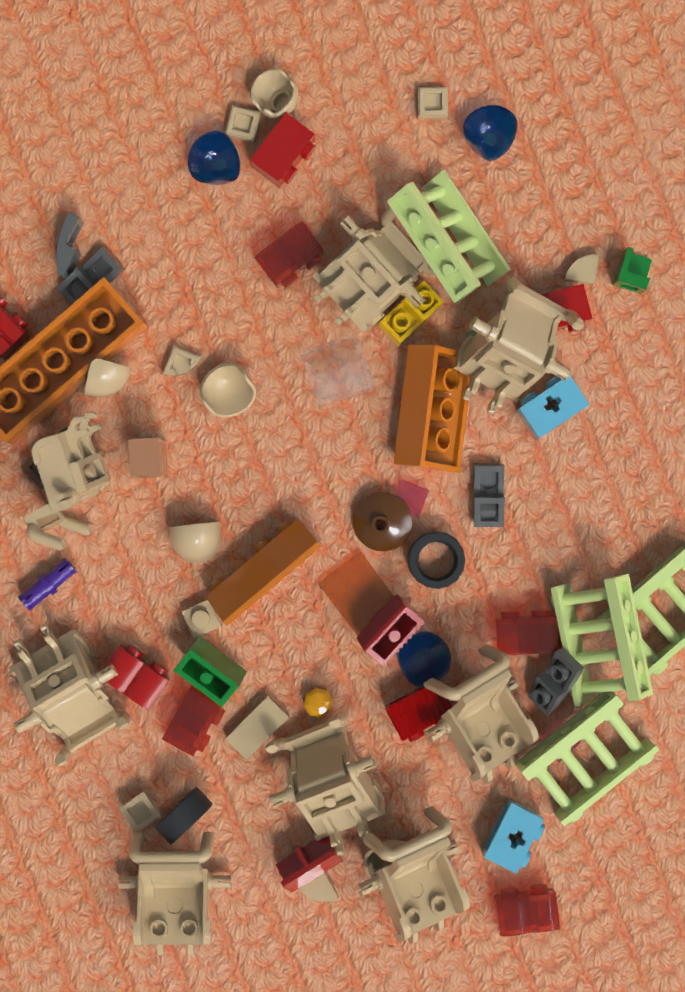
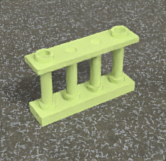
(436, 245)
(660, 578)
(627, 632)
(582, 727)

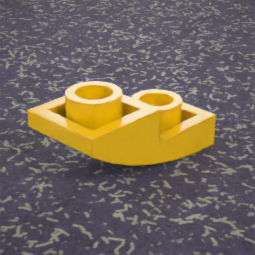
(406, 318)

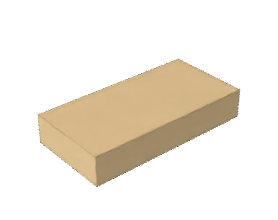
(257, 727)

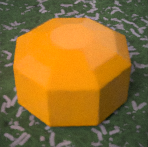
(318, 702)

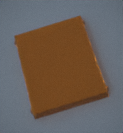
(357, 592)

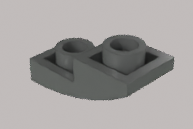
(556, 682)

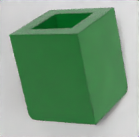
(632, 272)

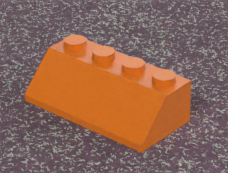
(432, 410)
(263, 571)

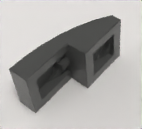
(66, 255)
(83, 278)
(488, 495)

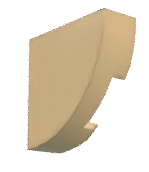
(583, 270)
(180, 362)
(320, 889)

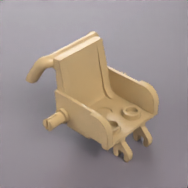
(372, 272)
(514, 345)
(69, 475)
(66, 692)
(486, 720)
(329, 781)
(420, 882)
(172, 895)

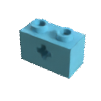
(569, 401)
(511, 819)

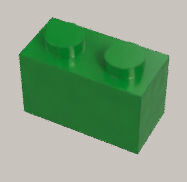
(210, 671)

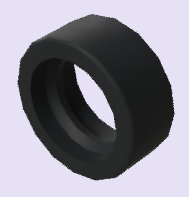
(458, 565)
(183, 815)

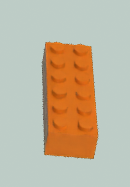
(61, 356)

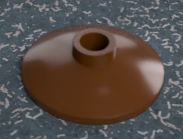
(392, 511)

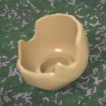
(274, 93)

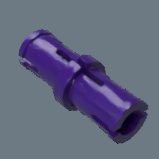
(47, 584)

